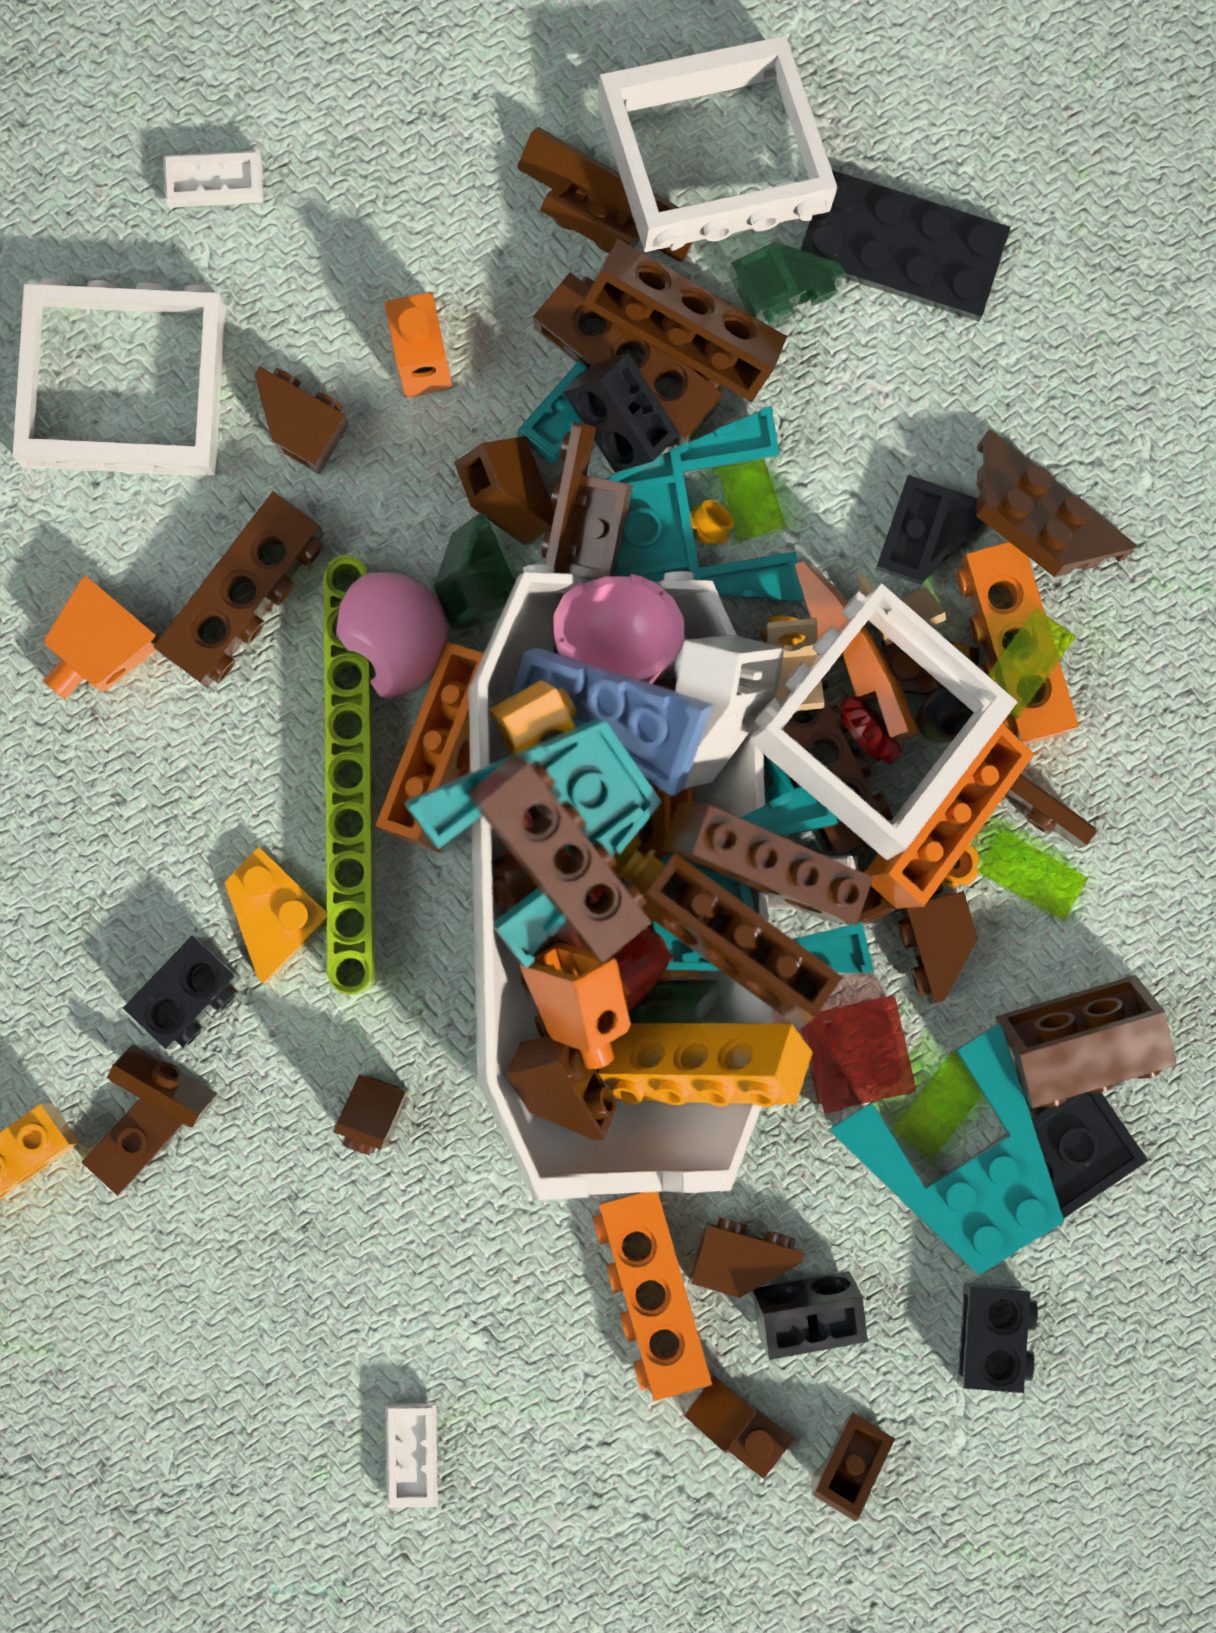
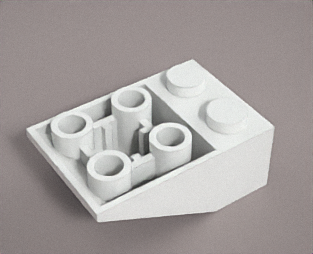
(739, 682)

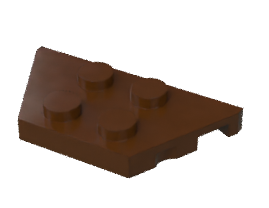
(1041, 514)

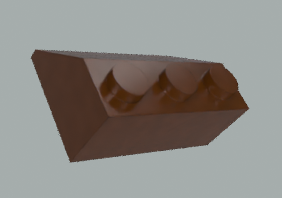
(1088, 1041)

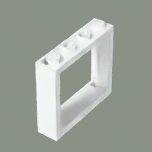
(701, 76)
(111, 456)
(939, 659)

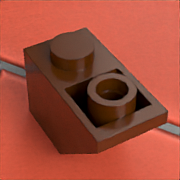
(298, 423)
(508, 487)
(941, 942)
(561, 1088)
(370, 1114)
(741, 1262)

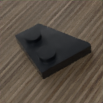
(926, 529)

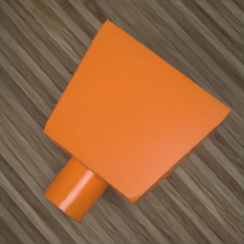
(418, 344)
(95, 641)
(579, 1000)

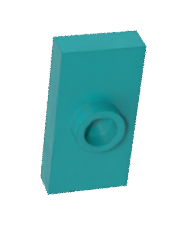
(552, 419)

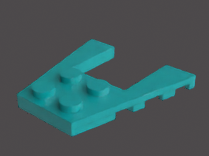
(658, 518)
(591, 774)
(790, 814)
(991, 1200)

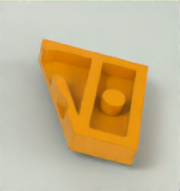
(271, 912)

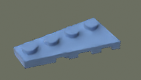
(651, 722)

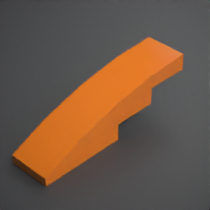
(863, 656)

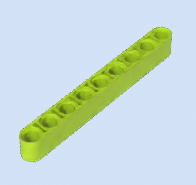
(342, 800)

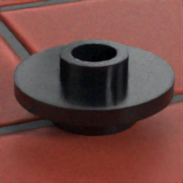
(942, 716)

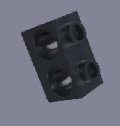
(624, 410)
(175, 984)
(810, 1315)
(981, 1338)

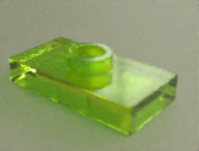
(750, 499)
(1030, 658)
(1032, 875)
(938, 1107)

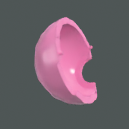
(620, 626)
(396, 628)

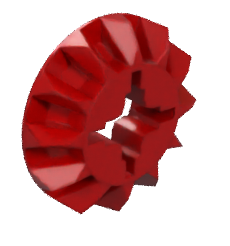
(869, 730)

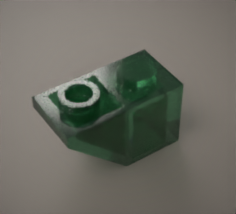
(782, 278)
(473, 576)

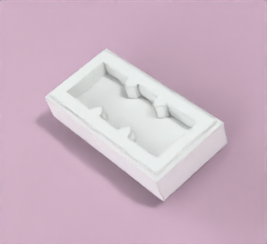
(213, 178)
(411, 1455)

